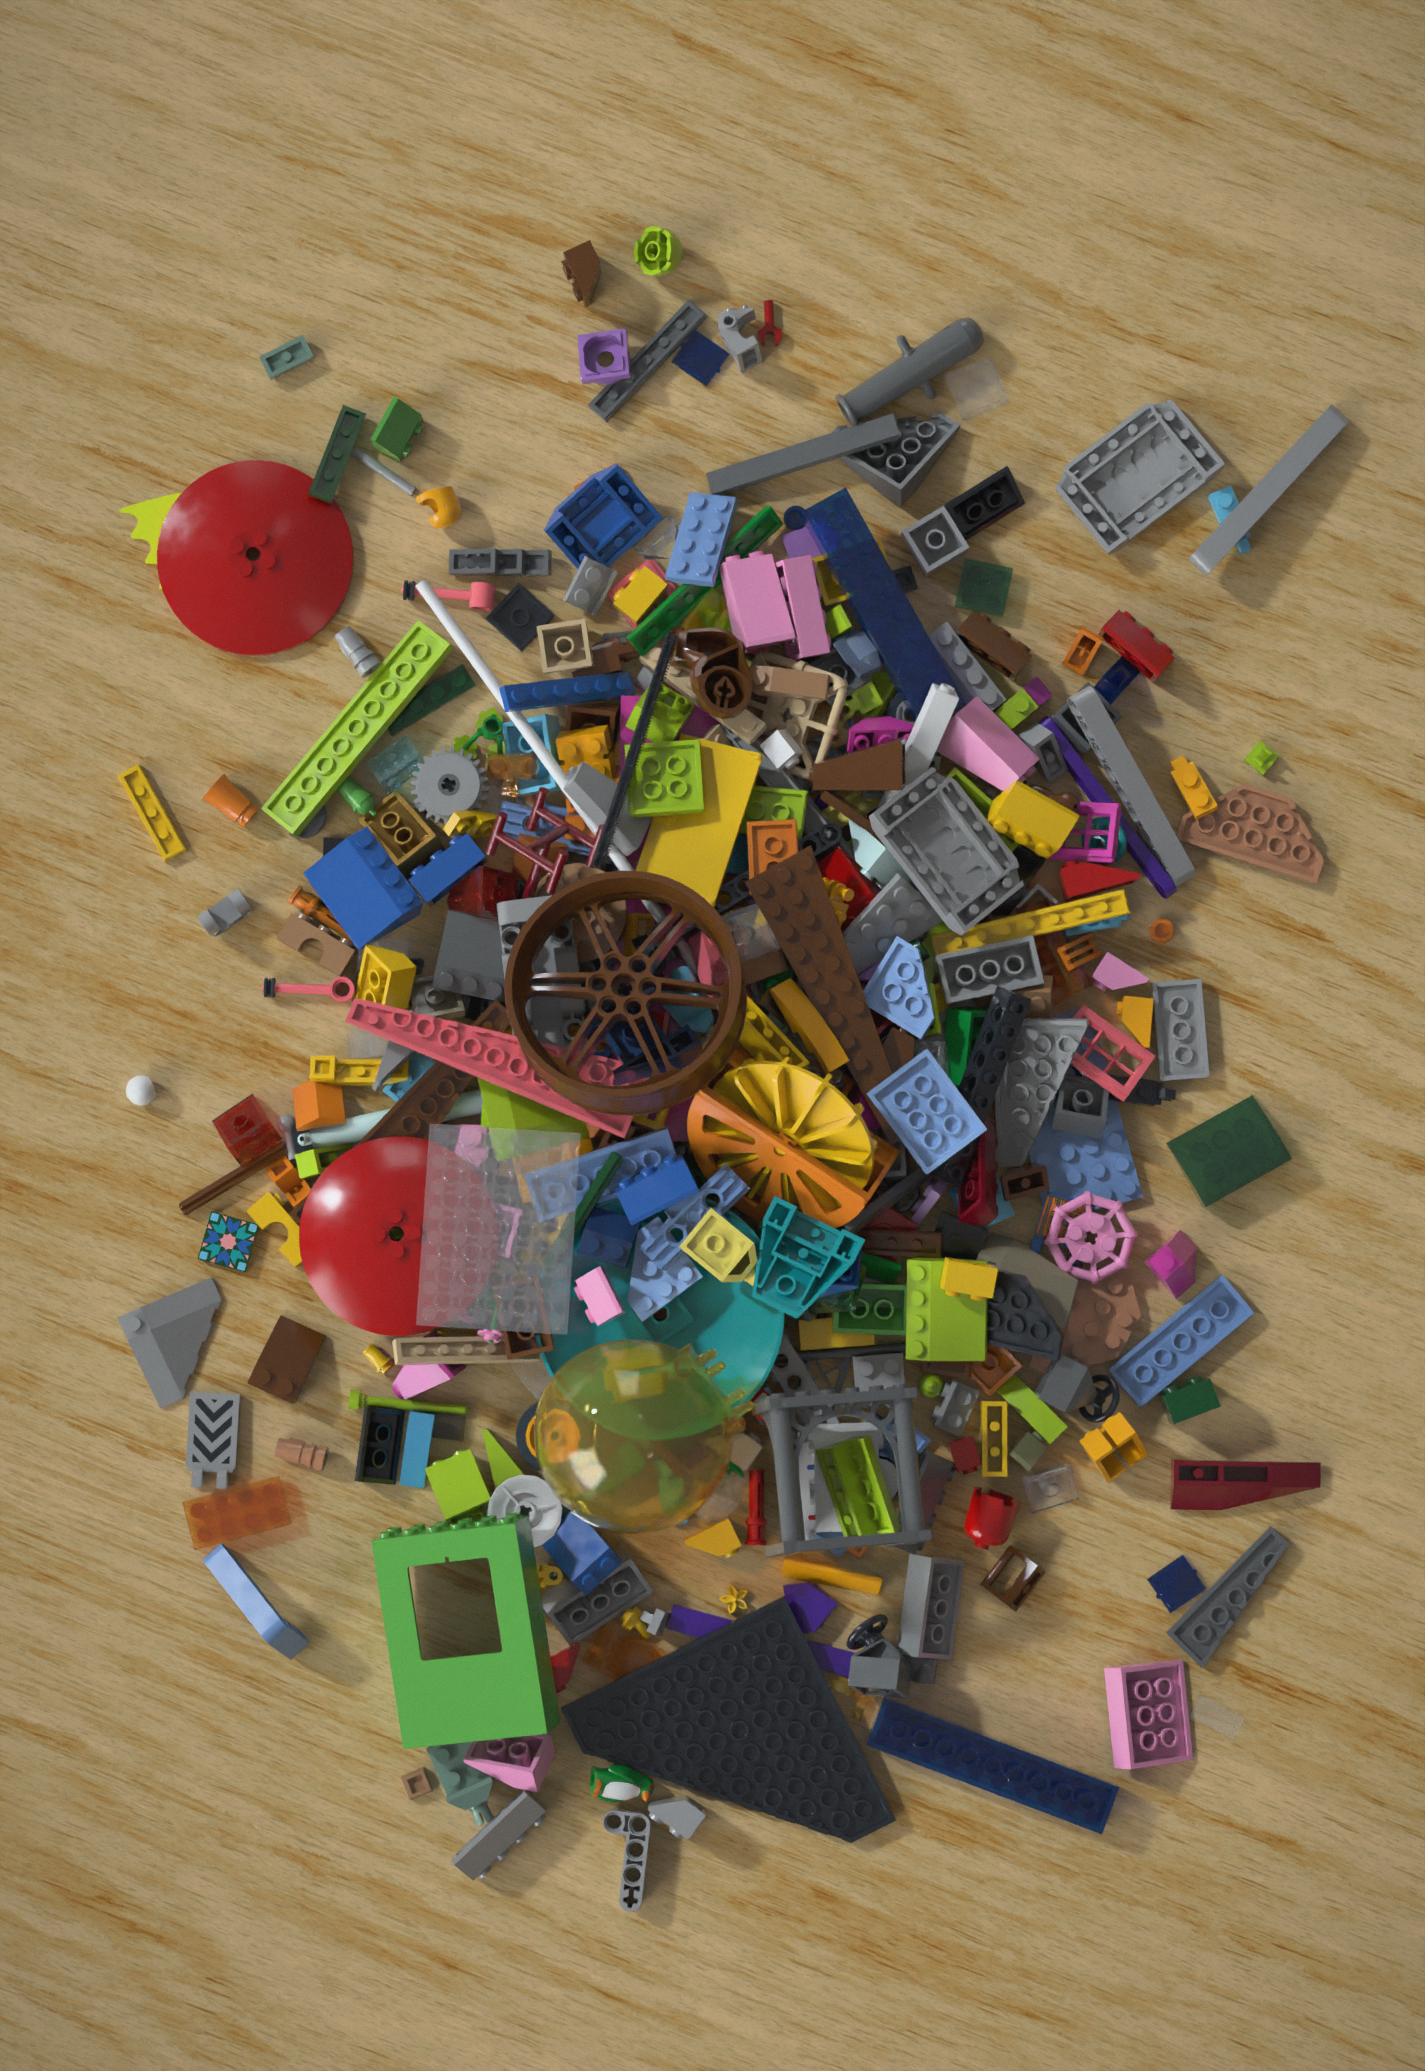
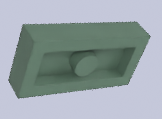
(286, 357)

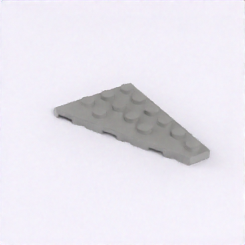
(1031, 1083)

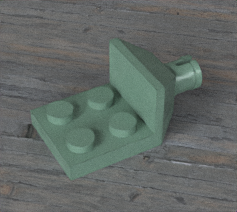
(463, 1784)

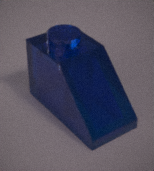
(1116, 680)

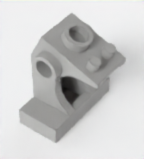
(744, 351)

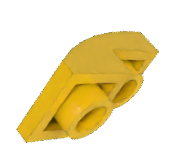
(470, 822)

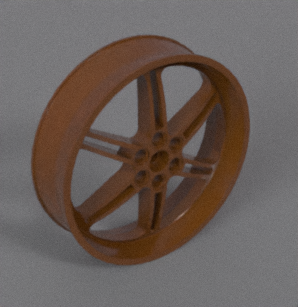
(591, 894)

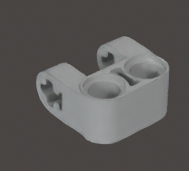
(225, 913)

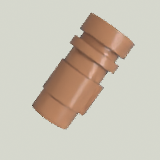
(299, 1452)

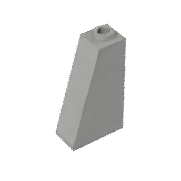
(594, 795)

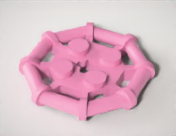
(1104, 1241)

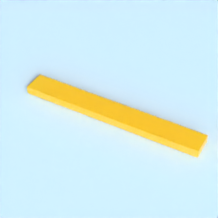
(1035, 922)

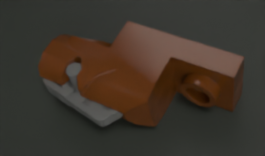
(608, 654)

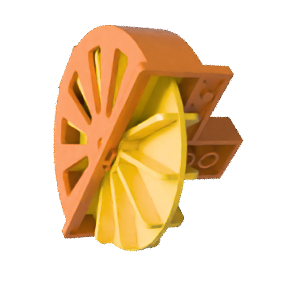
(788, 1139)

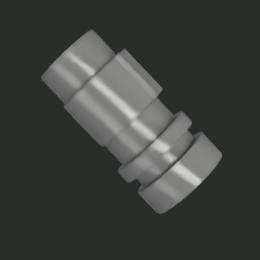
(356, 650)

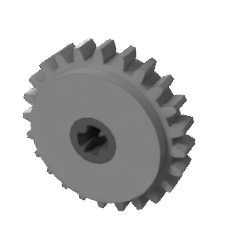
(452, 768)

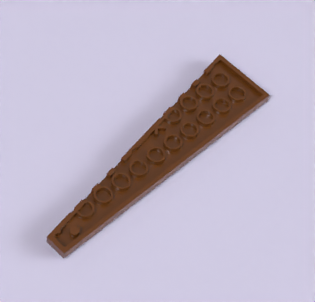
(810, 935)
(429, 1097)

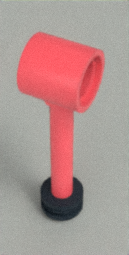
(480, 595)
(270, 987)

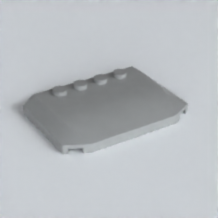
(1137, 474)
(947, 850)

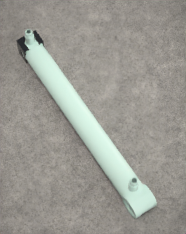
(358, 1126)

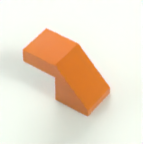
(288, 1180)

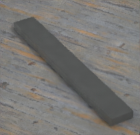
(803, 455)

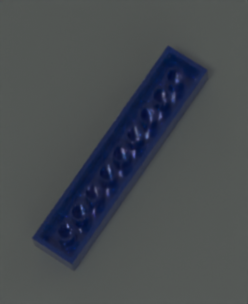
(877, 599)
(992, 1765)

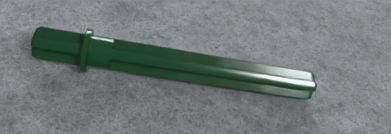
(597, 1189)

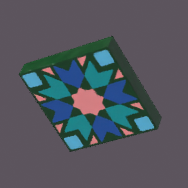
(228, 1241)

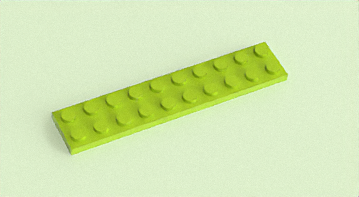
(357, 728)

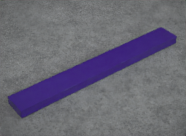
(701, 1623)

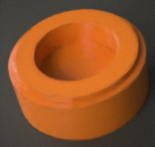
(1161, 931)

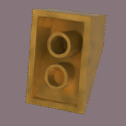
(402, 833)

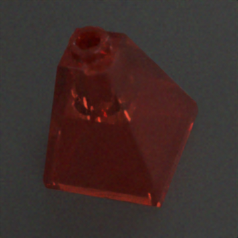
(482, 891)

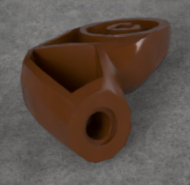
(716, 669)

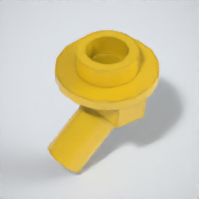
(632, 1619)

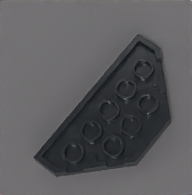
(1021, 1320)

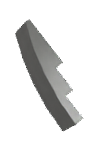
(500, 562)

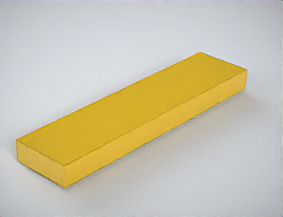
(152, 812)

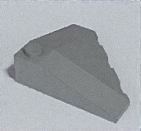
(169, 1336)

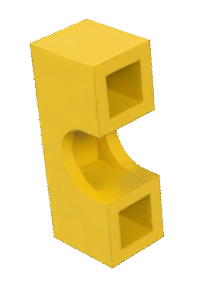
(271, 1210)

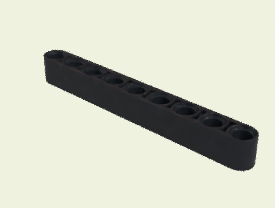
(738, 897)

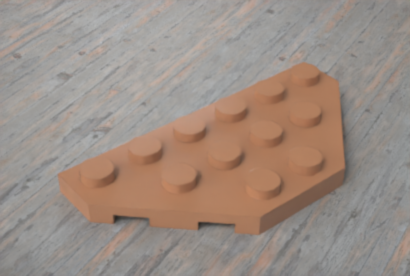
(1256, 830)
(1099, 1318)

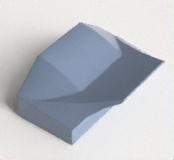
(858, 652)

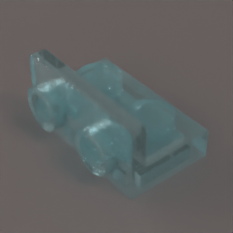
(395, 764)

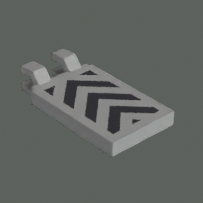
(212, 1436)

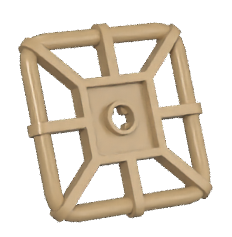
(801, 709)

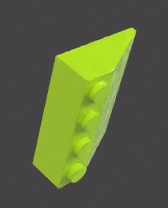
(941, 1324)

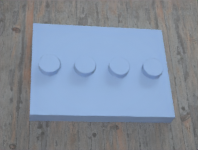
(926, 1111)

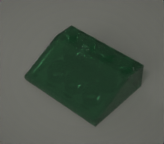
(1228, 1151)

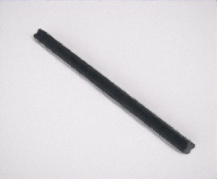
(634, 751)

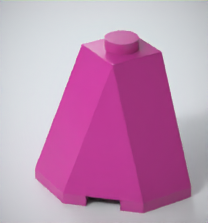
(1174, 1264)

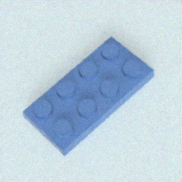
(701, 539)

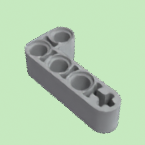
(631, 1860)

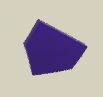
(809, 1605)

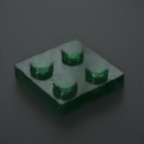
(983, 587)

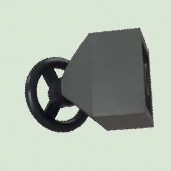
(1070, 1386)
(880, 1666)

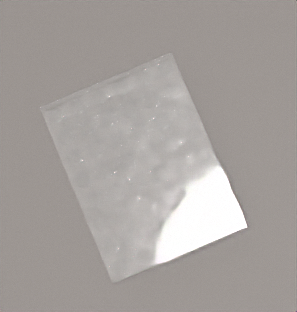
(498, 1229)

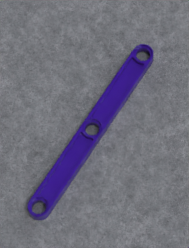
(1096, 793)

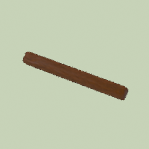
(233, 1178)

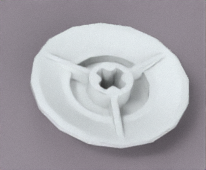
(533, 1493)

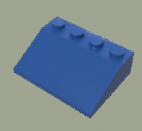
(364, 889)

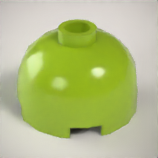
(658, 251)

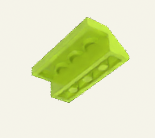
(858, 1487)

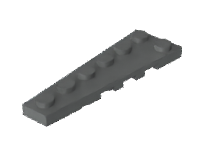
(1216, 1610)

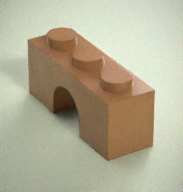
(299, 931)

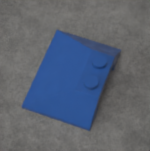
(601, 518)

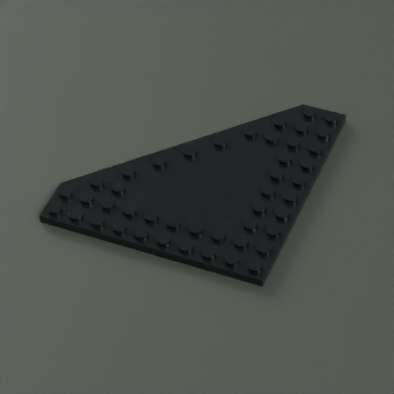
(743, 1723)

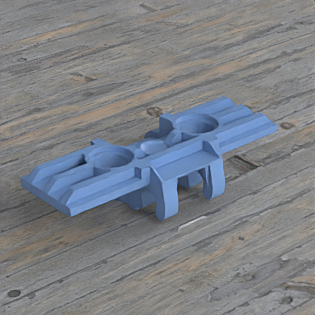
(518, 816)
(689, 1212)

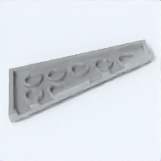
(892, 913)

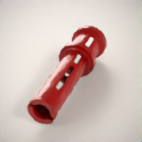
(756, 1520)

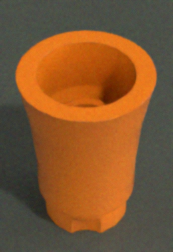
(230, 801)

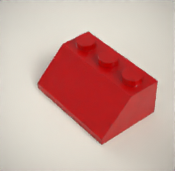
(1136, 645)

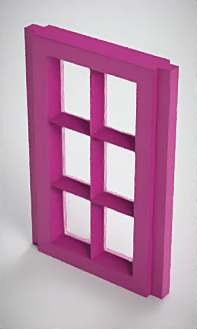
(1093, 854)

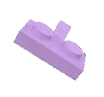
(932, 1193)

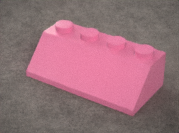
(804, 608)

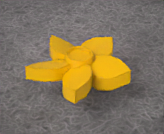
(734, 1599)

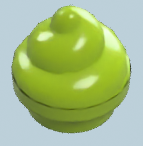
(931, 1385)

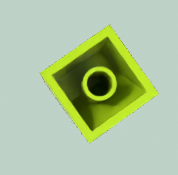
(460, 1487)

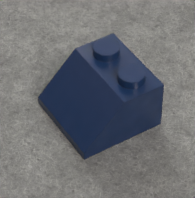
(608, 1237)

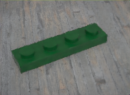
(337, 454)
(432, 698)

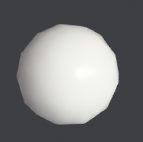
(140, 1090)

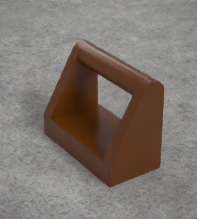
(1021, 1586)

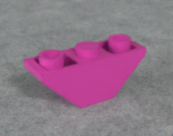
(877, 730)

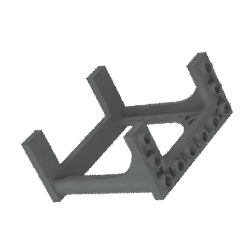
(779, 1417)

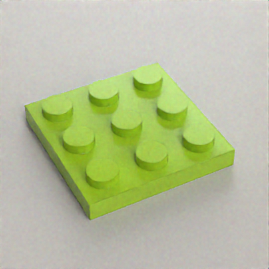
(666, 780)

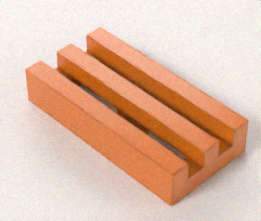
(1089, 946)

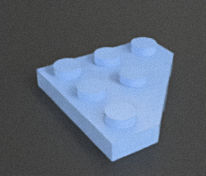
(901, 989)
(649, 1286)

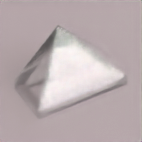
(659, 540)

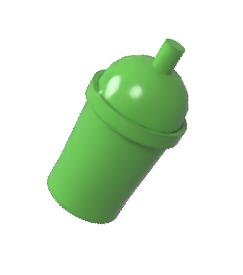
(357, 796)

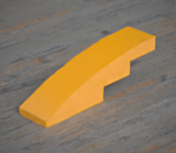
(809, 1024)

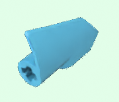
(698, 1018)

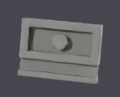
(590, 585)

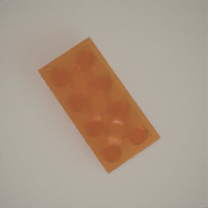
(237, 1512)

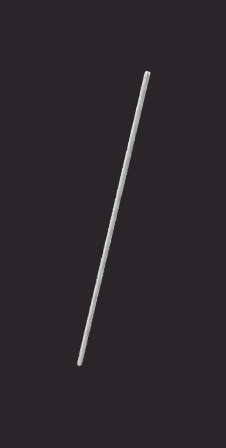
(536, 744)

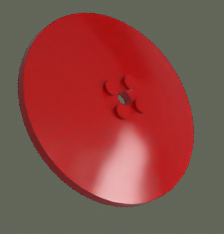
(263, 602)

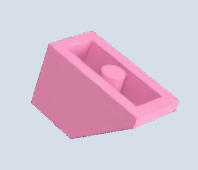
(1116, 975)

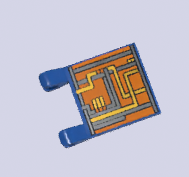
(1051, 1201)

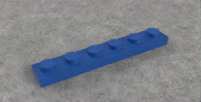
(566, 691)

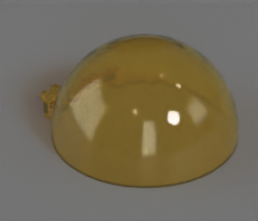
(636, 1434)

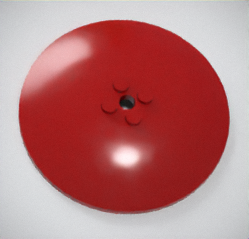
(348, 1235)

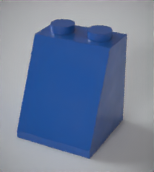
(582, 1552)

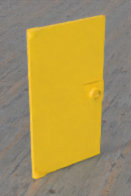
(700, 845)

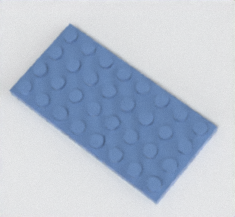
(1085, 1162)

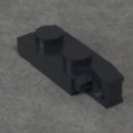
(1145, 1092)

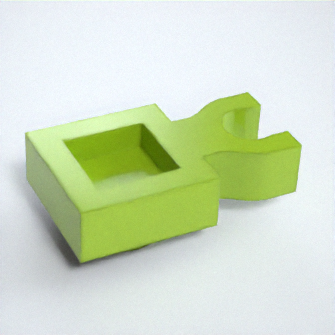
(863, 699)

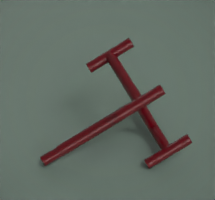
(539, 850)

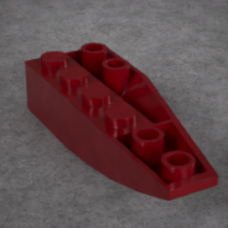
(1237, 1483)

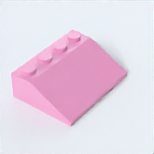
(1148, 1714)

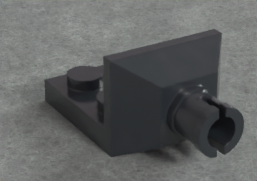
(1029, 865)

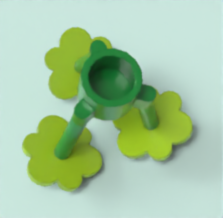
(490, 727)

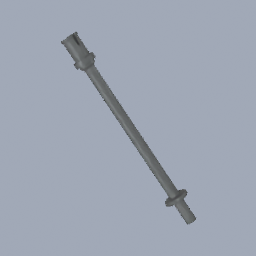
(847, 1352)

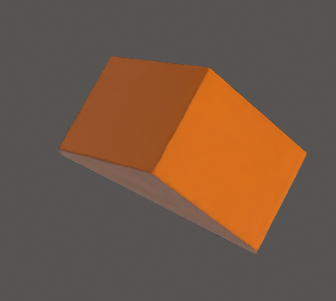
(1082, 651)

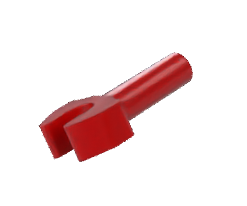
(769, 325)

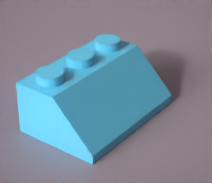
(547, 729)

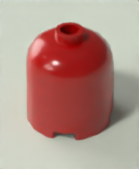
(990, 1518)

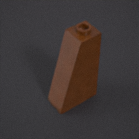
(864, 769)

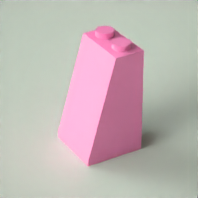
(756, 601)
(987, 746)

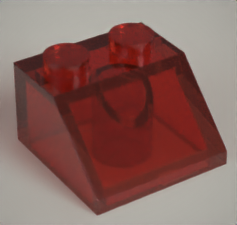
(246, 1130)

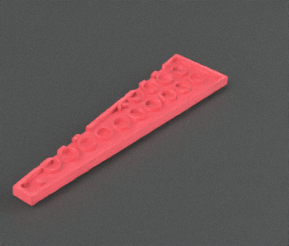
(488, 1056)

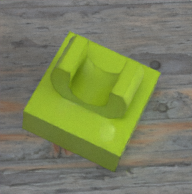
(1261, 758)

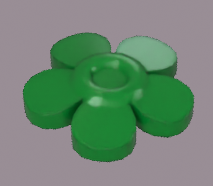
(734, 1468)

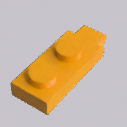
(1192, 787)

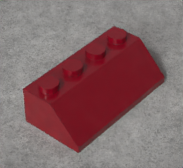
(979, 1186)

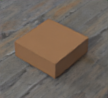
(417, 1783)

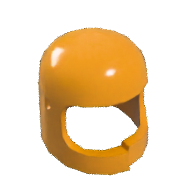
(444, 505)

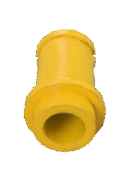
(378, 1359)

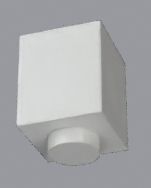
(782, 749)

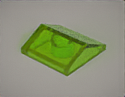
(709, 613)

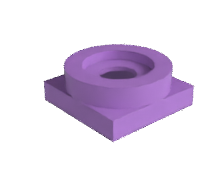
(593, 345)

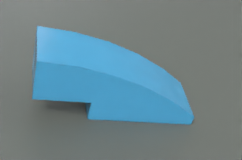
(417, 1449)

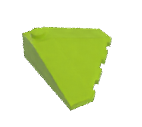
(514, 1111)

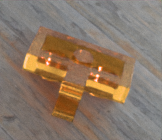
(511, 769)

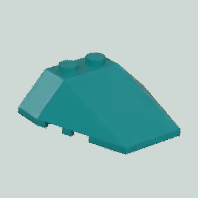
(799, 1258)

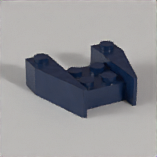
(679, 1047)

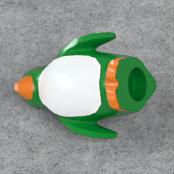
(619, 1784)

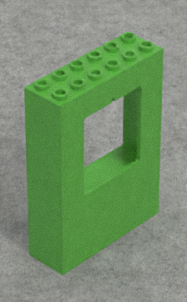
(478, 1693)

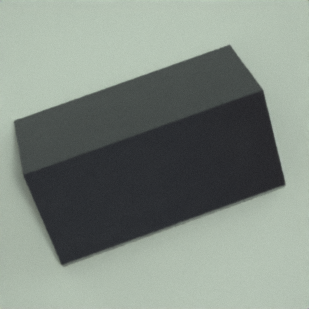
(985, 503)
(379, 1445)

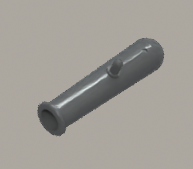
(912, 369)

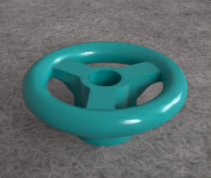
(1094, 842)

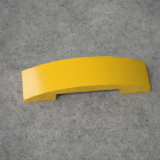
(351, 1071)

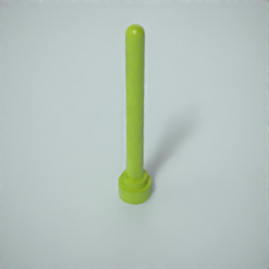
(359, 1400)

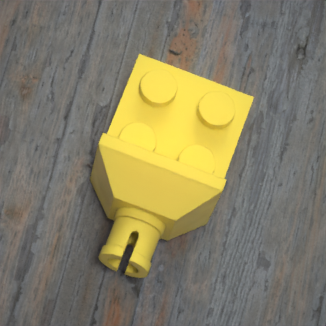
(721, 1249)

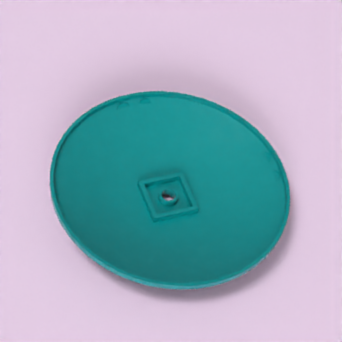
(705, 1315)

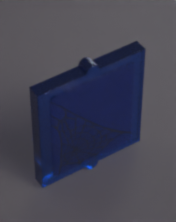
(700, 358)
(1176, 1583)

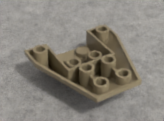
(1050, 1282)

